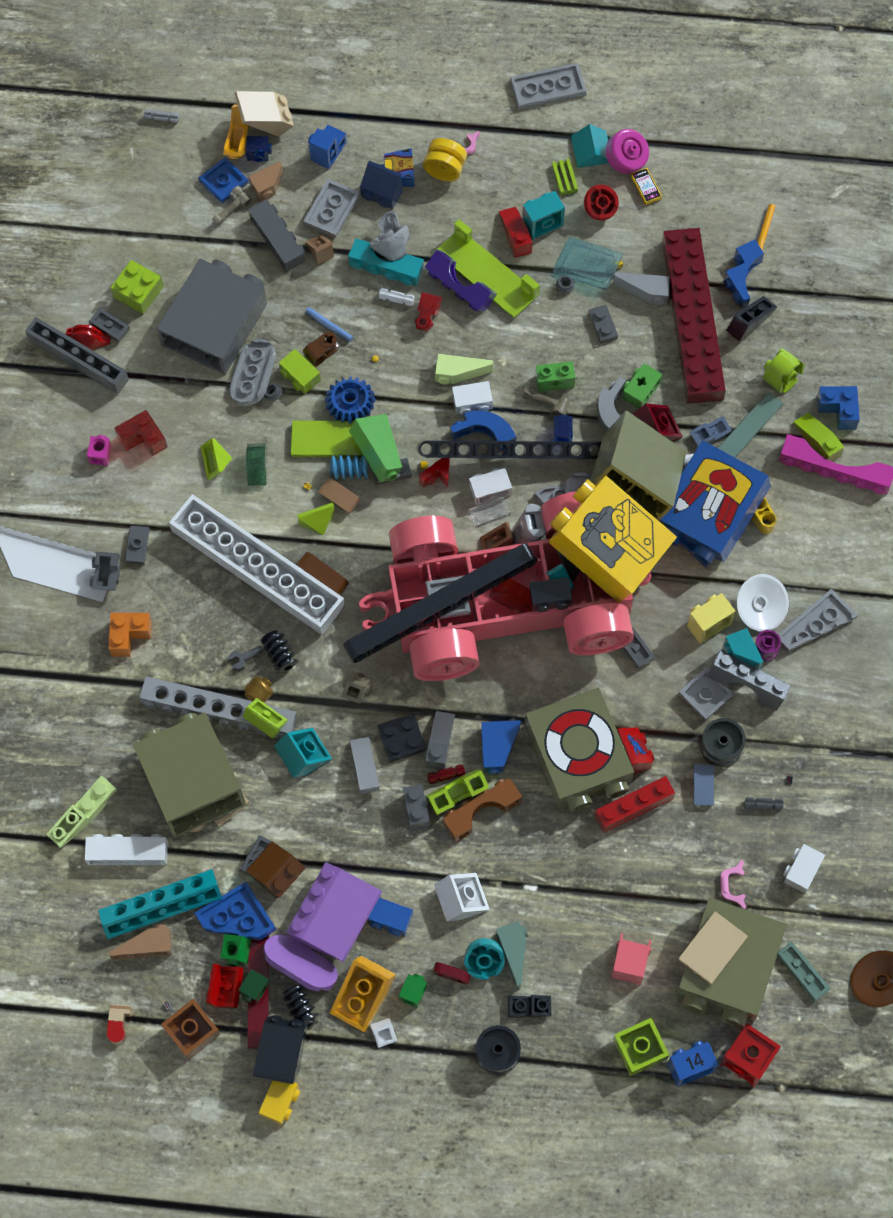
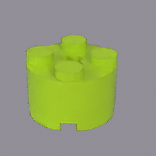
(783, 370)

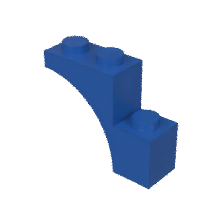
(746, 259)

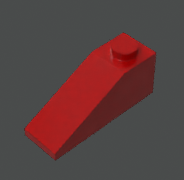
(516, 232)

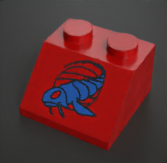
(636, 750)

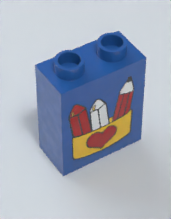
(715, 502)

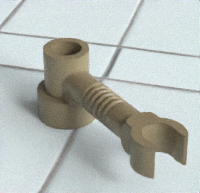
(239, 198)
(559, 406)

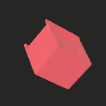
(630, 961)

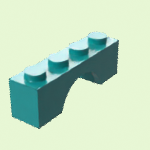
(405, 270)

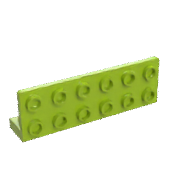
(480, 266)

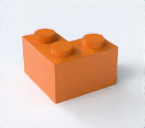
(125, 628)

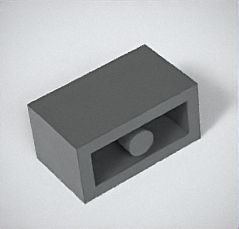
(416, 807)

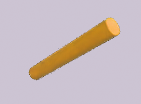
(766, 224)

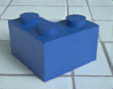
(326, 145)
(842, 401)

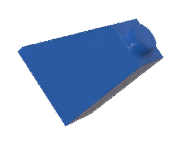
(497, 744)

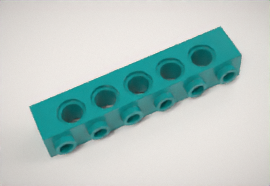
(159, 904)

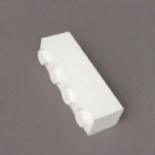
(126, 850)

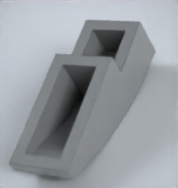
(364, 765)

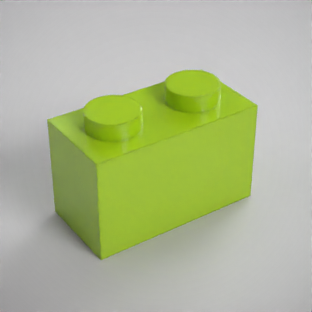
(299, 371)

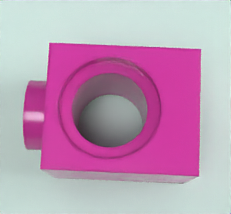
(99, 457)

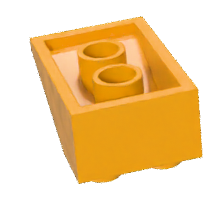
(362, 993)

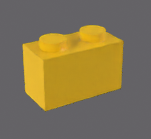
(279, 1101)

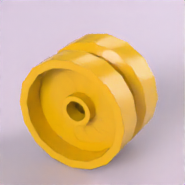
(444, 159)

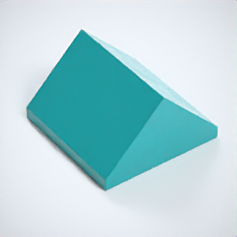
(590, 146)

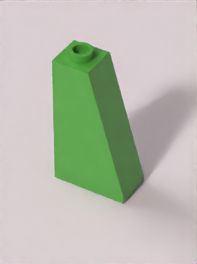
(377, 445)

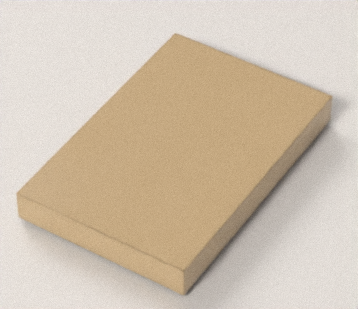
(713, 948)

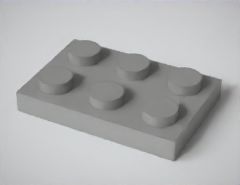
(331, 208)

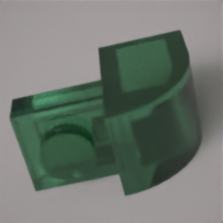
(256, 464)

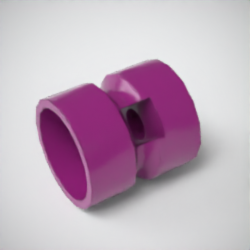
(768, 645)

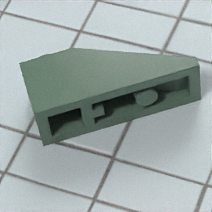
(513, 941)

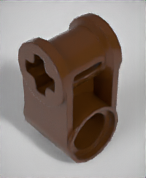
(321, 349)

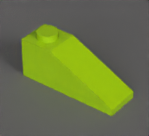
(819, 437)

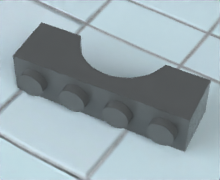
(729, 669)

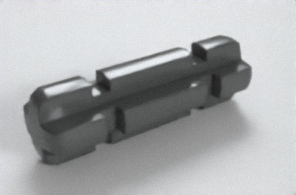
(764, 803)

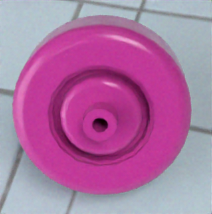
(627, 151)

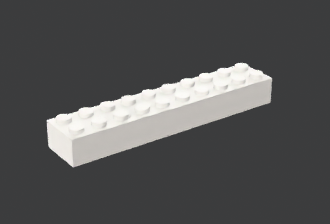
(257, 564)

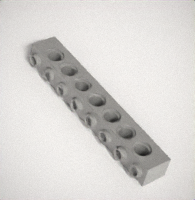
(153, 687)

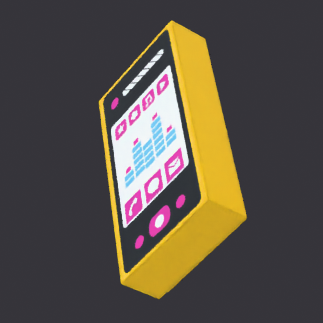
(646, 186)

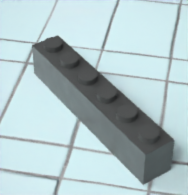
(77, 355)

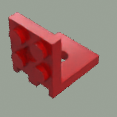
(741, 1063)

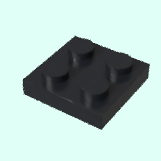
(401, 737)

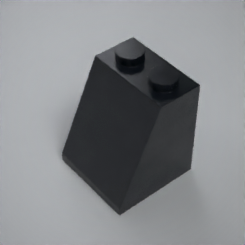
(280, 1049)

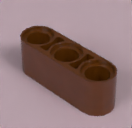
(322, 573)

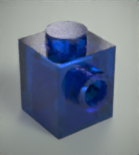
(258, 148)

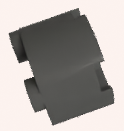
(106, 571)

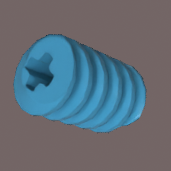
(349, 467)

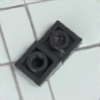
(529, 1006)

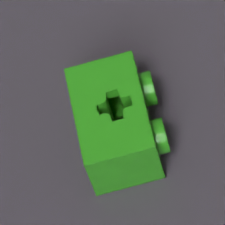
(555, 376)
(642, 385)

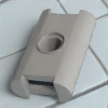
(528, 526)

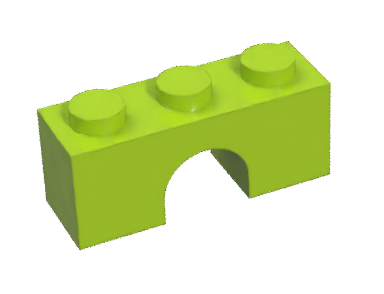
(459, 789)

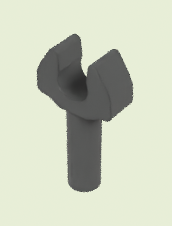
(243, 657)

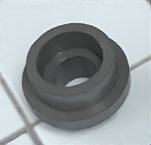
(565, 280)
(273, 392)

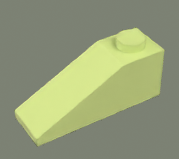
(457, 369)

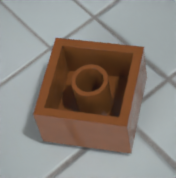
(190, 1029)

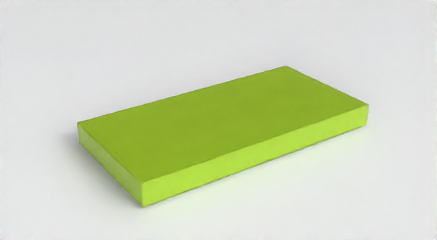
(323, 439)

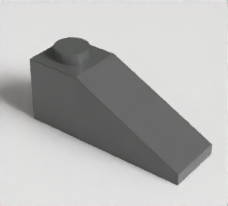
(440, 740)

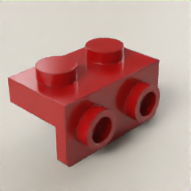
(224, 986)

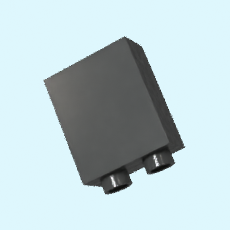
(213, 315)

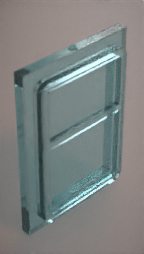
(588, 263)

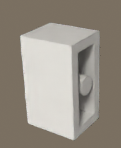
(472, 397)
(490, 486)
(804, 868)

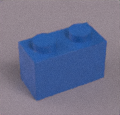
(390, 917)

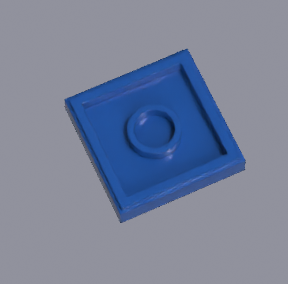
(222, 179)

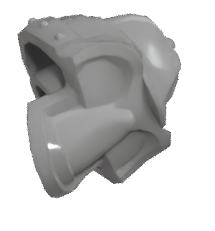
(393, 239)

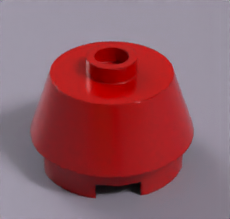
(601, 202)

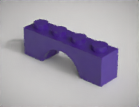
(443, 267)

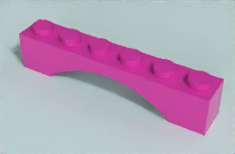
(800, 454)

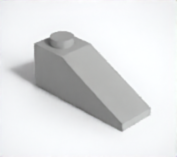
(646, 287)

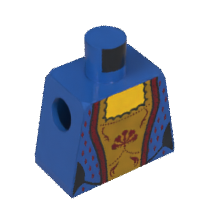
(401, 162)

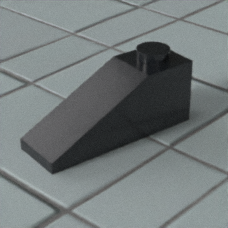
(750, 318)

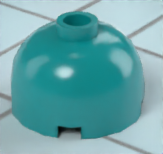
(484, 958)

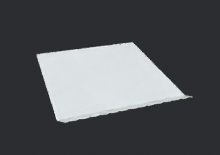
(49, 563)

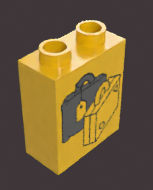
(610, 537)

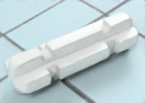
(397, 297)

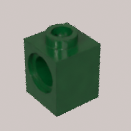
(253, 987)

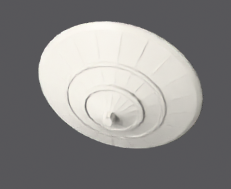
(762, 602)

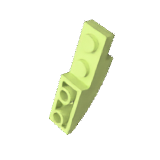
(82, 813)

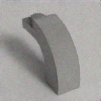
(606, 411)

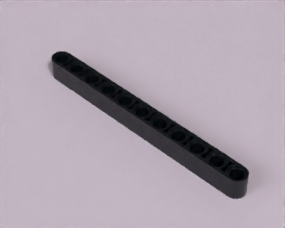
(528, 453)
(440, 603)

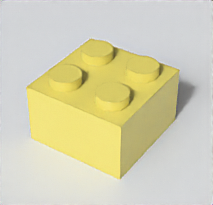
(710, 618)

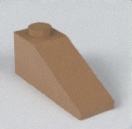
(150, 943)

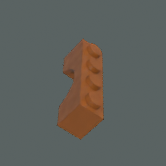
(502, 796)

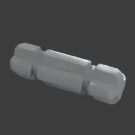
(161, 116)

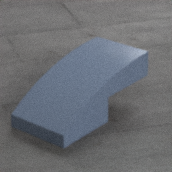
(711, 432)
(703, 784)

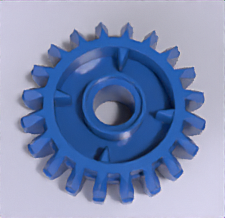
(349, 389)

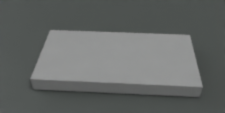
(548, 86)

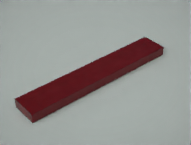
(257, 1012)

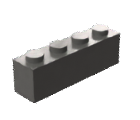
(276, 235)

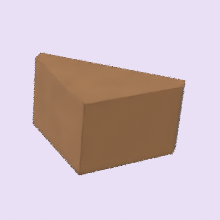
(320, 248)
(498, 537)

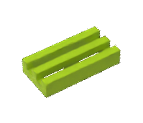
(561, 164)

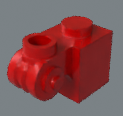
(428, 306)

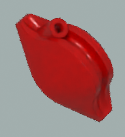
(88, 336)

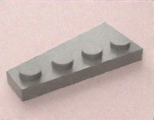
(817, 620)

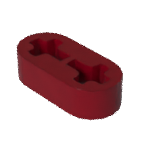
(451, 973)

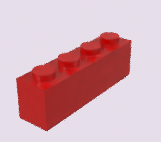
(634, 804)

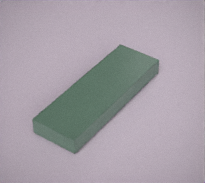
(803, 971)

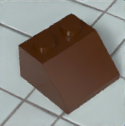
(275, 869)

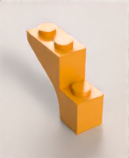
(237, 135)

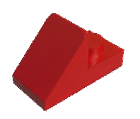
(438, 469)

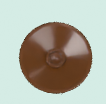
(873, 979)

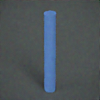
(343, 334)

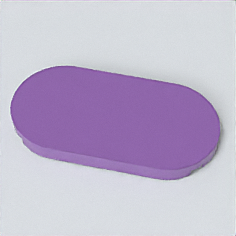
(300, 963)

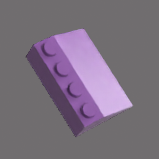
(334, 912)

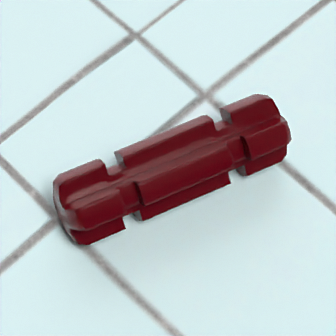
(445, 774)

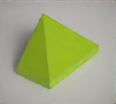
(214, 458)
(317, 518)

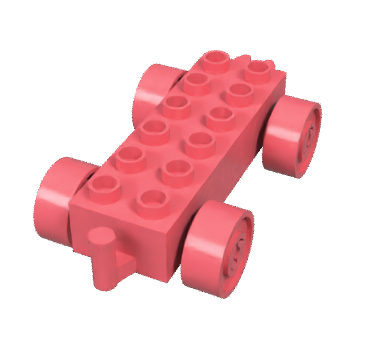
(446, 647)

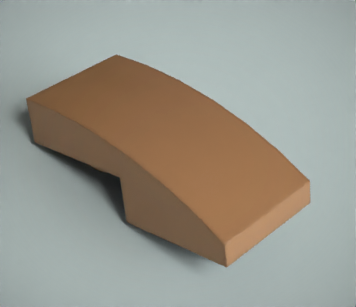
(339, 495)

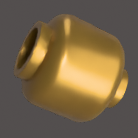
(259, 688)

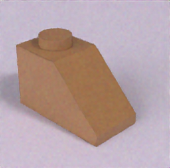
(266, 181)

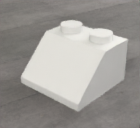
(461, 896)

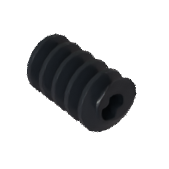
(278, 652)
(299, 1005)

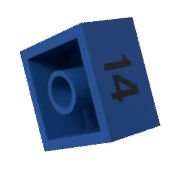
(692, 1063)

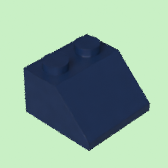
(381, 185)

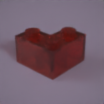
(141, 429)

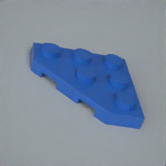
(237, 914)

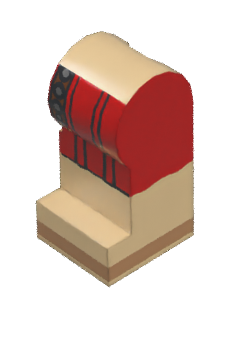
(116, 1023)

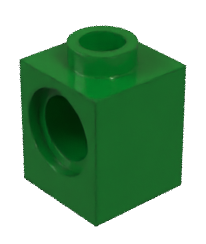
(232, 942)
(413, 990)

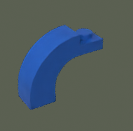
(485, 423)

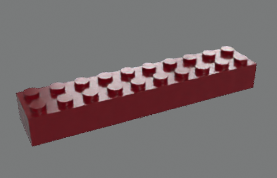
(693, 316)

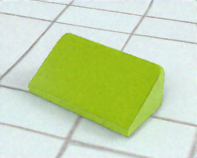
(264, 718)

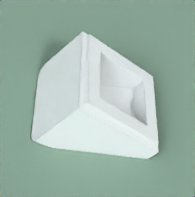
(383, 1032)

